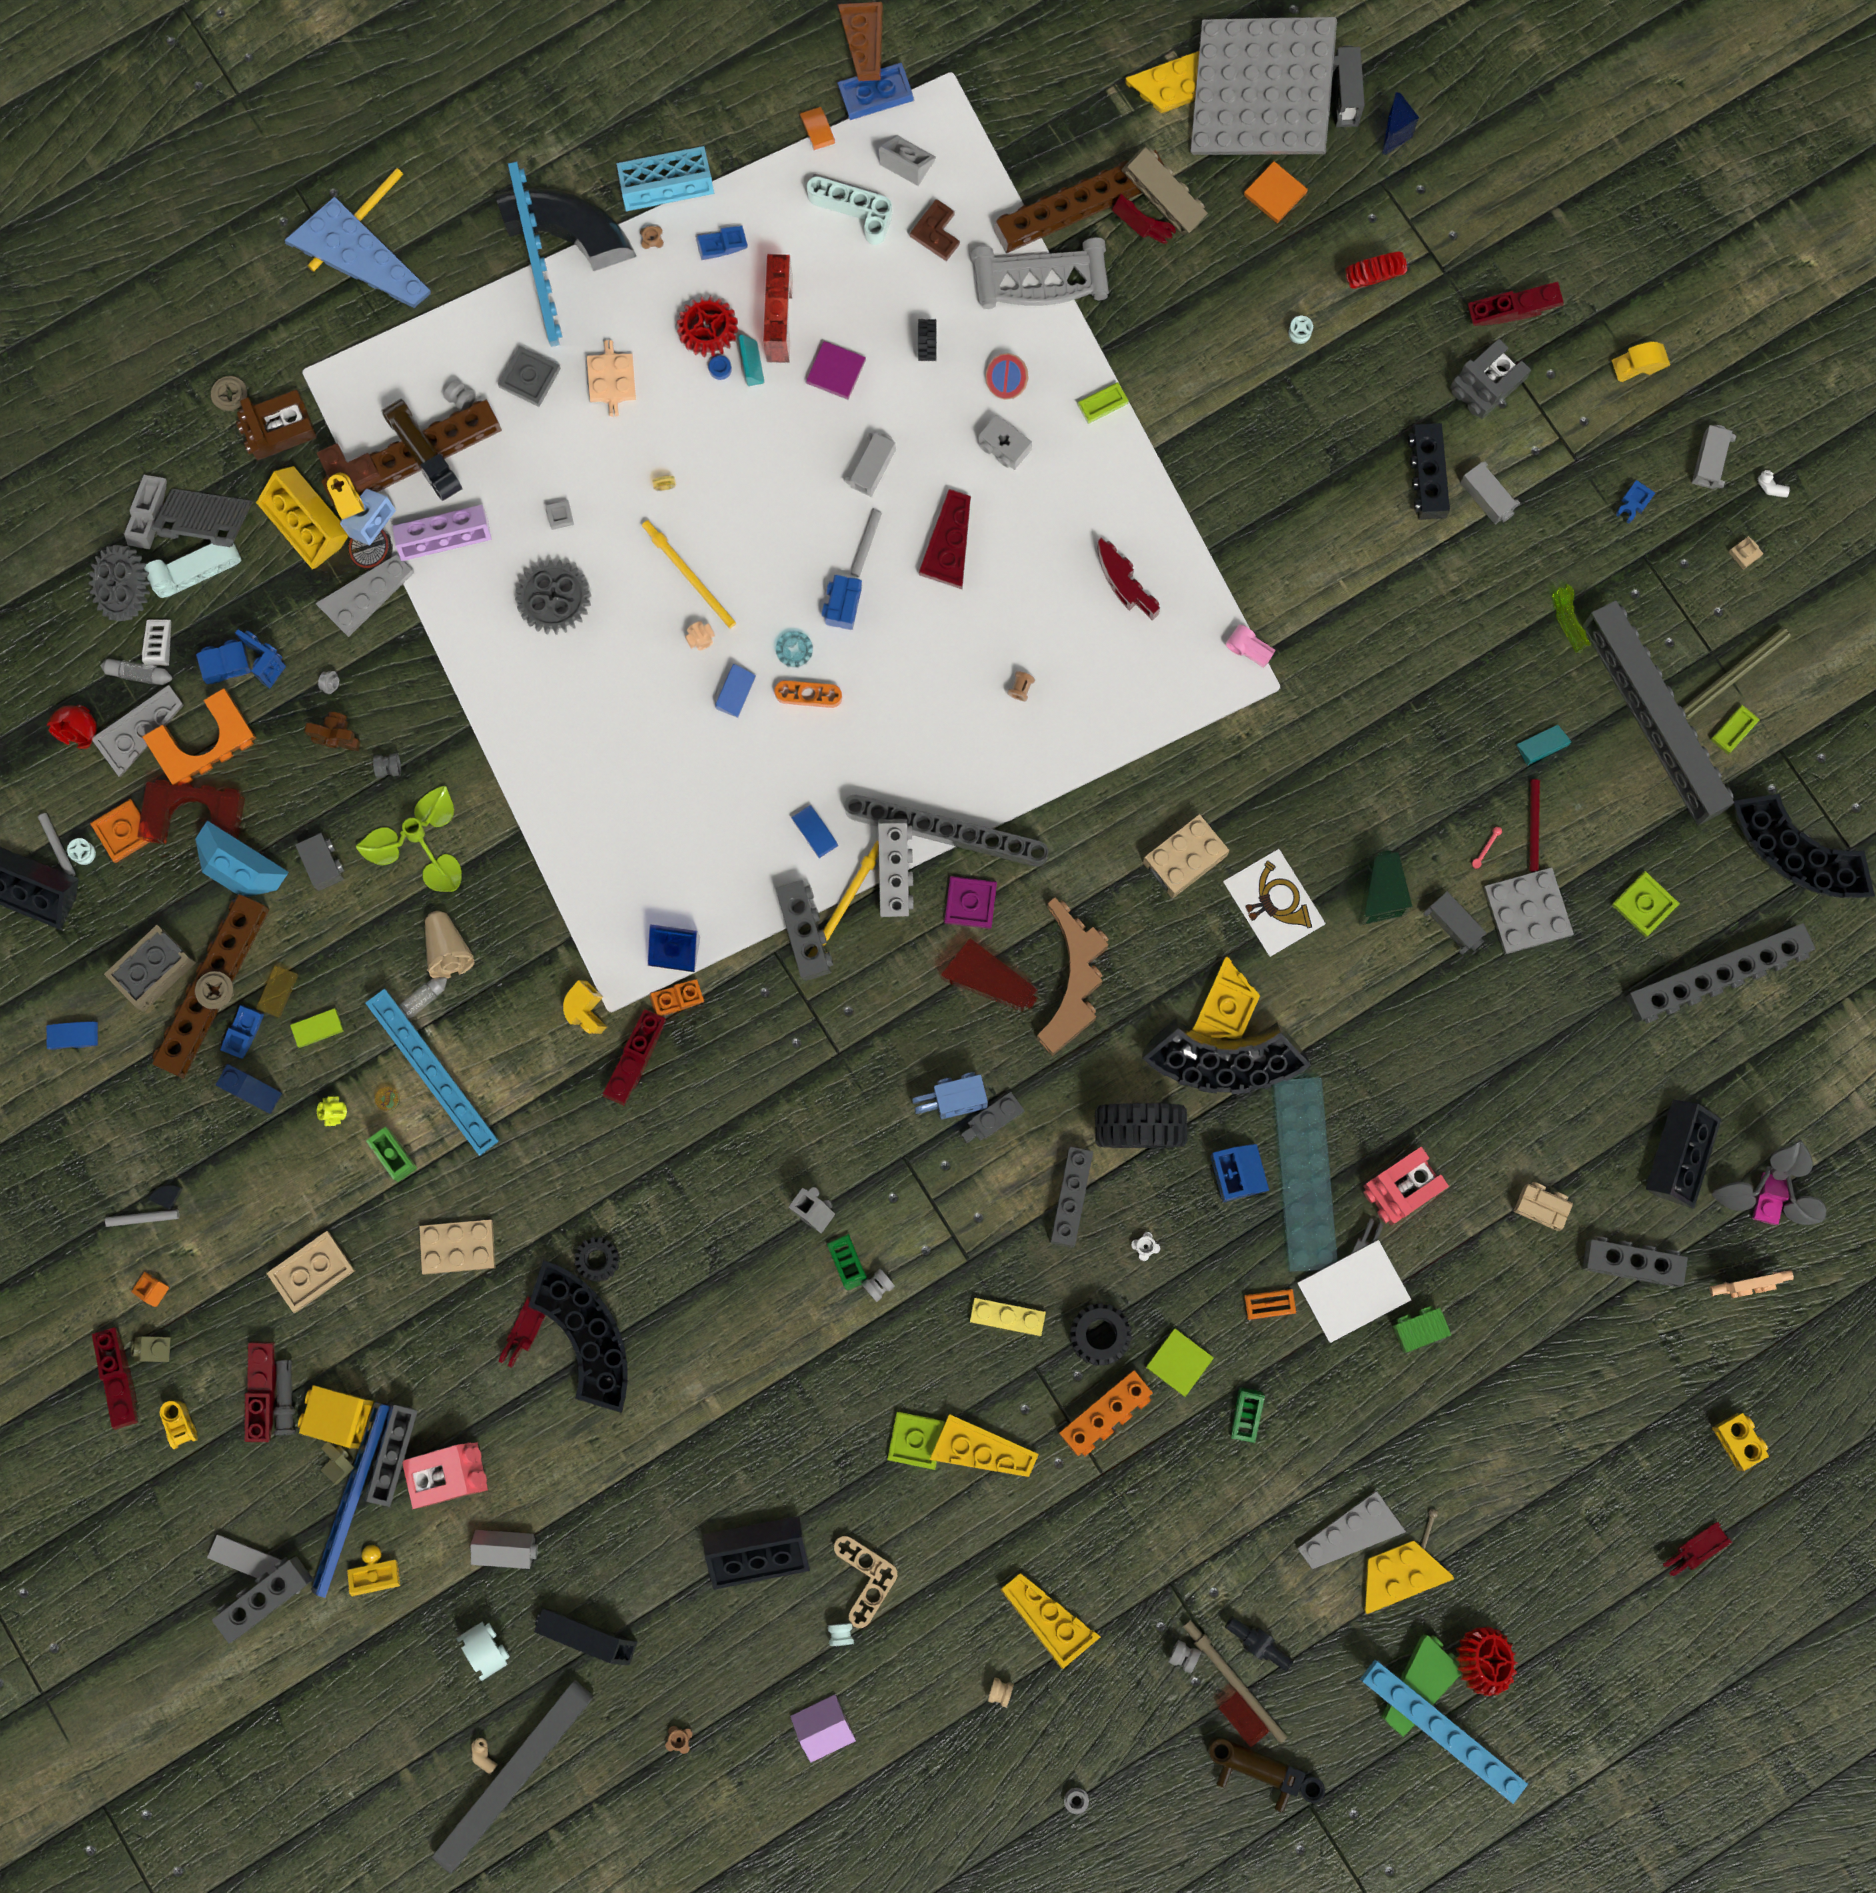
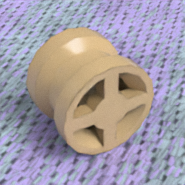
(1000, 1692)

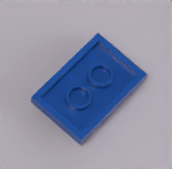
(876, 95)

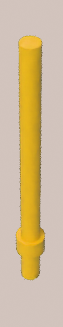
(367, 206)
(660, 541)
(868, 863)

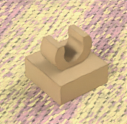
(1746, 552)

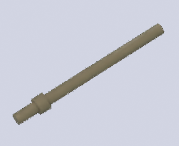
(1203, 1643)

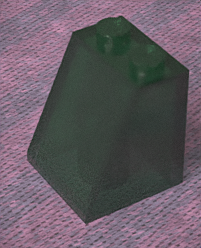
(1385, 890)

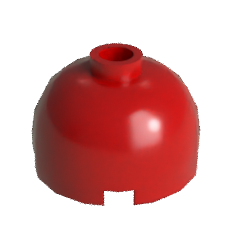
(74, 725)

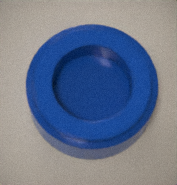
(720, 367)

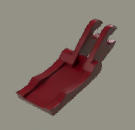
(1140, 223)
(523, 1333)
(1699, 1548)

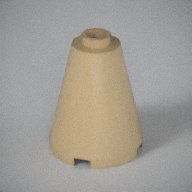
(445, 947)

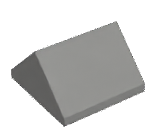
(906, 159)

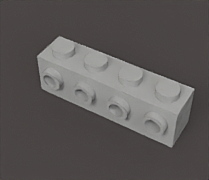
(894, 867)

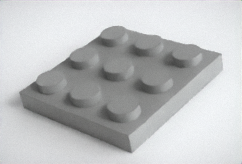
(1528, 911)

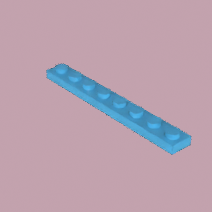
(533, 244)
(432, 1072)
(1443, 1731)

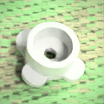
(1152, 1246)

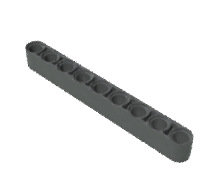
(955, 838)
(512, 1777)

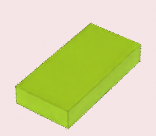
(1103, 402)
(1735, 729)
(317, 1028)

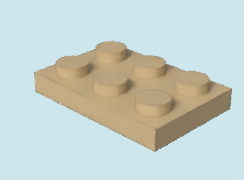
(457, 1247)
(310, 1272)

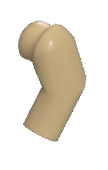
(480, 1756)

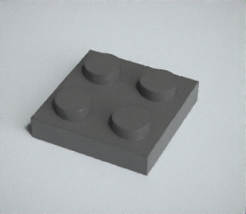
(529, 376)

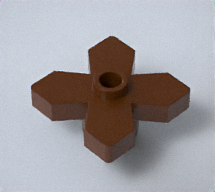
(333, 733)

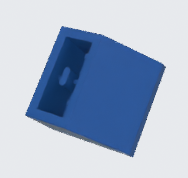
(1239, 1172)

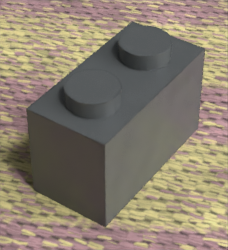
(320, 861)

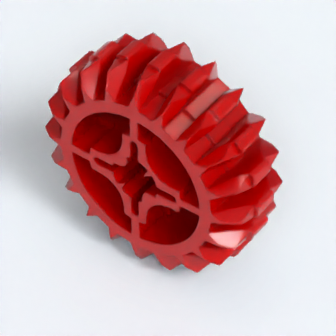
(1376, 269)
(721, 316)
(1486, 1661)

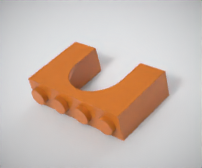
(233, 734)

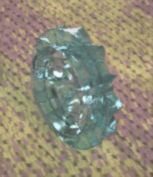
(790, 640)

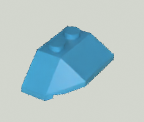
(236, 864)

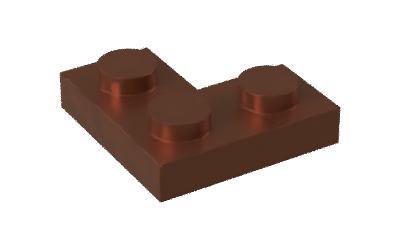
(930, 231)
(359, 469)

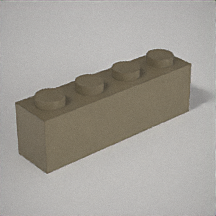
(1164, 190)

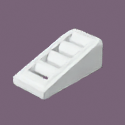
(163, 658)

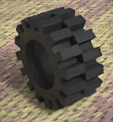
(927, 340)
(586, 1249)

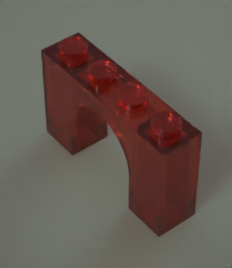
(776, 318)
(163, 800)

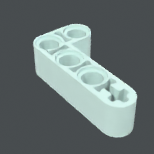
(848, 205)
(190, 569)

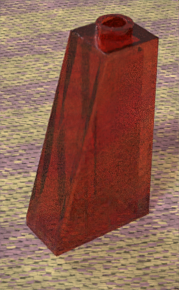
(989, 977)

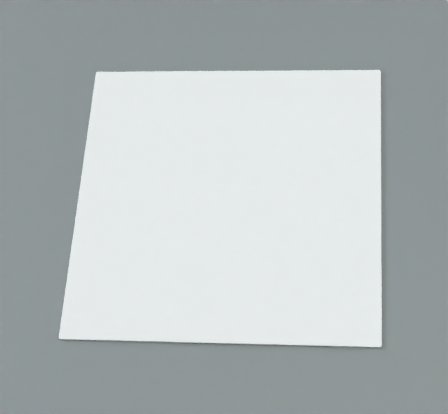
(612, 731)

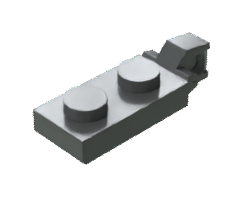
(993, 1118)

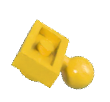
(374, 1575)

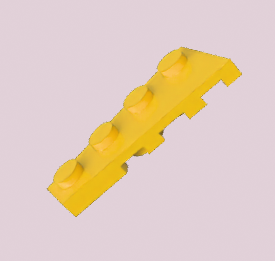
(977, 1448)
(1056, 1628)

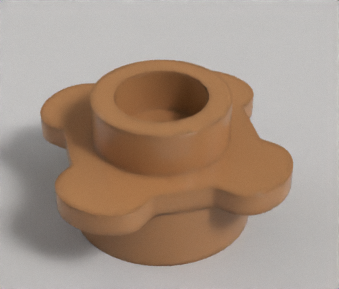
(650, 231)
(672, 1743)

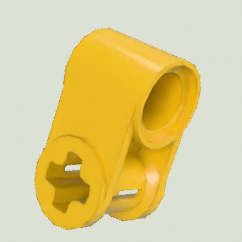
(346, 500)
(178, 1425)

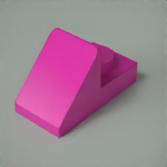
(1770, 1200)

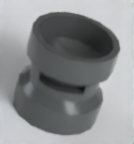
(387, 765)

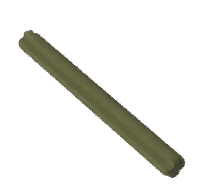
(1736, 672)

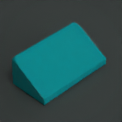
(751, 360)
(1543, 744)

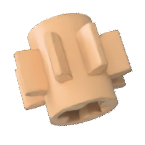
(700, 636)

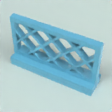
(667, 188)

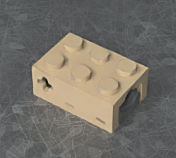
(1186, 856)

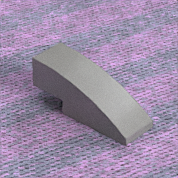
(145, 511)

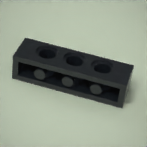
(1432, 437)

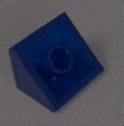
(1400, 124)
(673, 948)

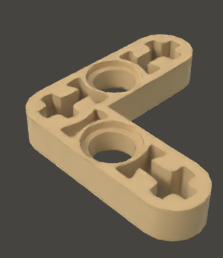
(873, 1572)

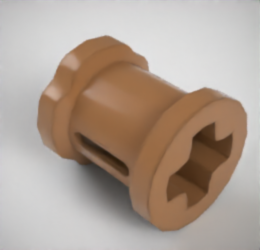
(1021, 686)

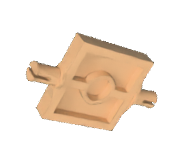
(611, 378)
(1745, 1287)

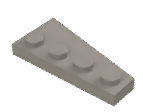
(363, 596)
(123, 740)
(1353, 1531)

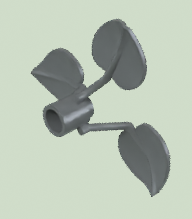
(1785, 1162)

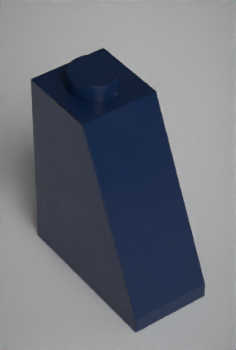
(248, 1089)

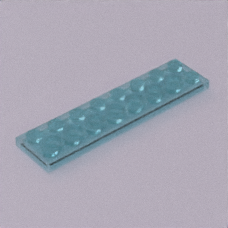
(1305, 1174)

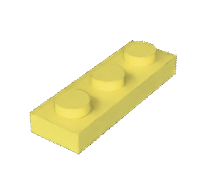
(1007, 1317)

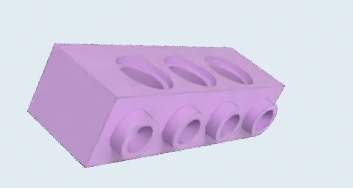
(442, 532)

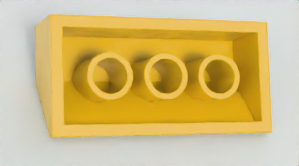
(302, 516)

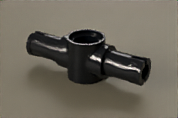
(1259, 1643)

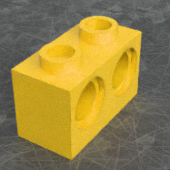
(1735, 1445)

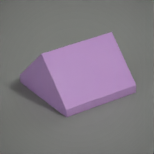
(822, 1728)

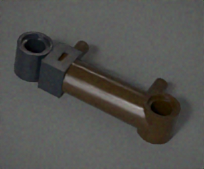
(431, 463)
(1265, 1769)

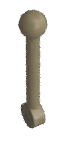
(1433, 1513)

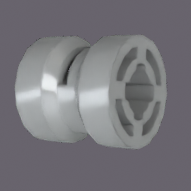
(459, 395)
(874, 1289)
(1179, 1653)

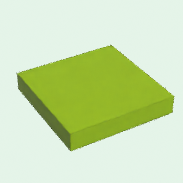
(1645, 904)
(1179, 1362)
(914, 1440)

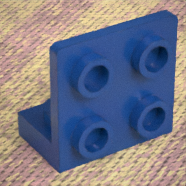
(268, 666)

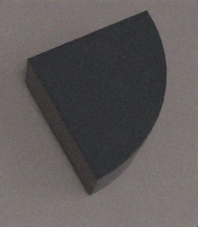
(166, 1196)

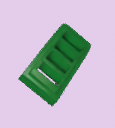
(856, 1280)
(1249, 1393)

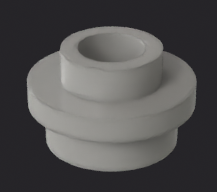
(328, 682)
(1076, 1809)

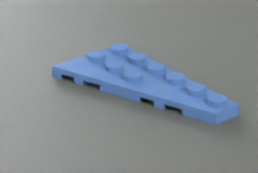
(350, 247)

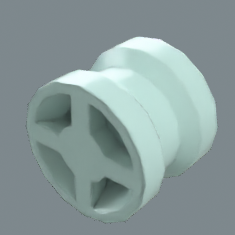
(1300, 324)
(76, 849)
(840, 1634)

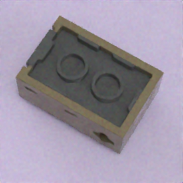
(149, 968)

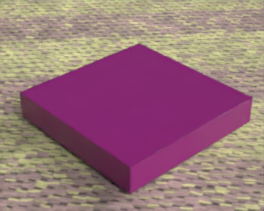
(836, 370)
(970, 902)

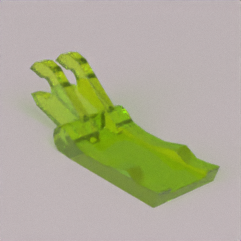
(1565, 614)

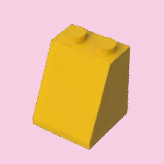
(335, 1417)

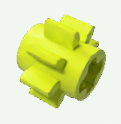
(331, 1111)

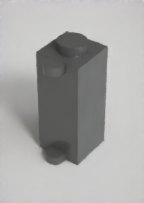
(1456, 923)

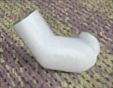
(1770, 487)

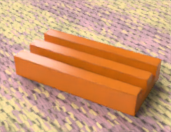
(1249, 1307)

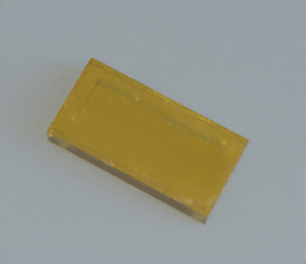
(277, 991)

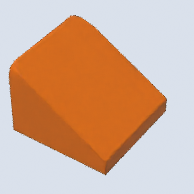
(150, 1289)

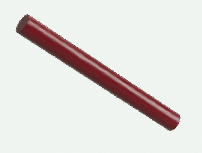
(1534, 825)

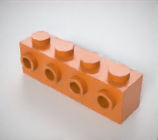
(1105, 1413)

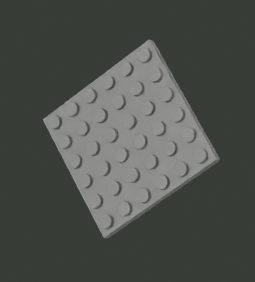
(1264, 86)

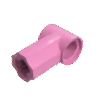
(1244, 642)

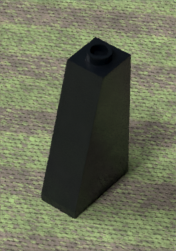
(585, 1637)

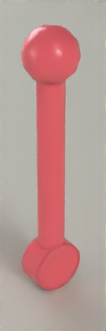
(1476, 863)

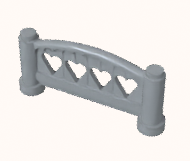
(1088, 263)

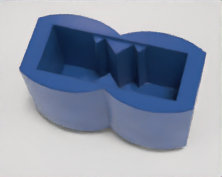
(223, 662)

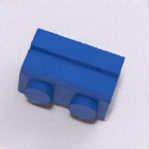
(843, 602)

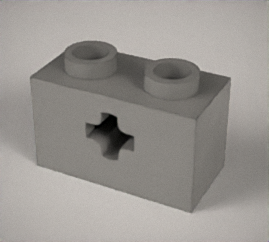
(1001, 432)

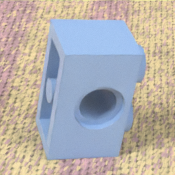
(369, 523)

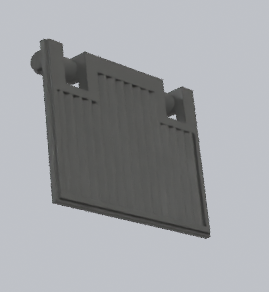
(202, 516)

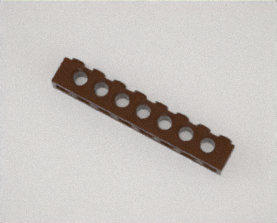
(1075, 211)
(445, 445)
(202, 1020)

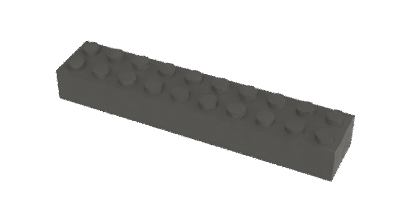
(1658, 713)

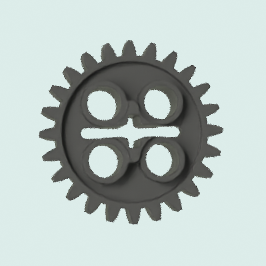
(119, 583)
(548, 616)

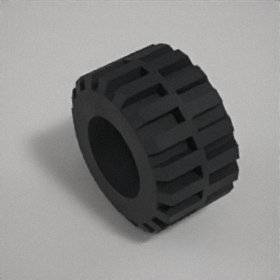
(1118, 1322)

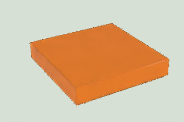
(1275, 192)
(119, 830)

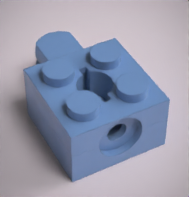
(955, 1097)

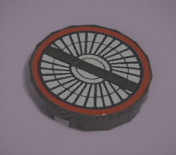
(371, 555)

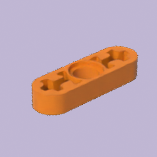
(826, 688)

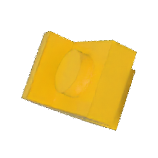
(1641, 358)
(578, 1007)

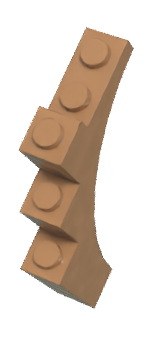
(1082, 949)

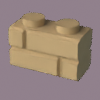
(1543, 1206)

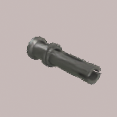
(284, 1409)

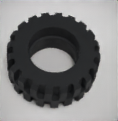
(1141, 1125)

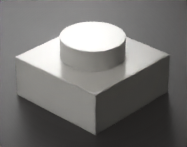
(559, 515)

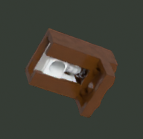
(274, 414)

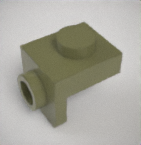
(151, 1349)
(338, 1466)

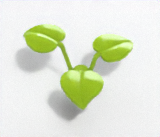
(433, 808)

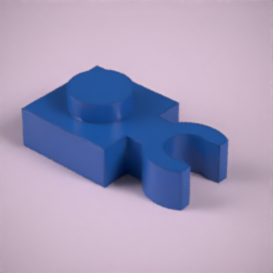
(1635, 499)

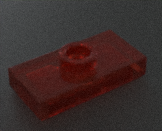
(1243, 1719)

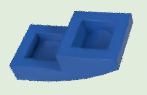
(720, 244)
(814, 831)
(242, 1032)
(72, 1035)

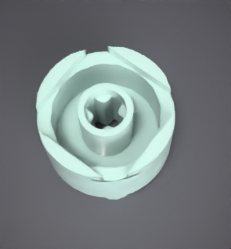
(482, 1650)

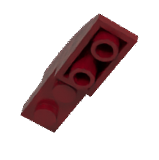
(1515, 306)
(1119, 574)
(635, 1057)
(117, 1378)
(261, 1391)

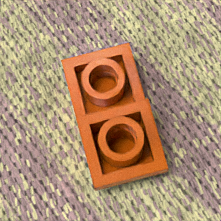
(817, 128)
(676, 998)

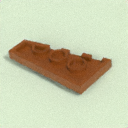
(864, 35)

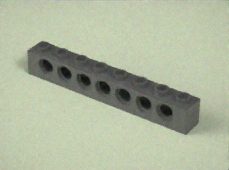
(1795, 938)

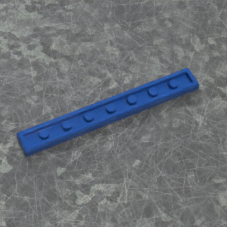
(350, 1499)

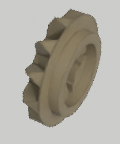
(220, 389)
(203, 991)

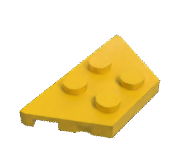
(1169, 83)
(1227, 1005)
(1400, 1575)

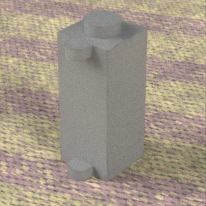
(1712, 457)
(872, 464)
(1489, 493)
(812, 1210)
(503, 1549)

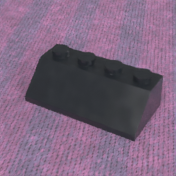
(36, 889)
(1683, 1153)
(756, 1552)

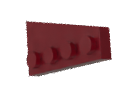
(947, 547)

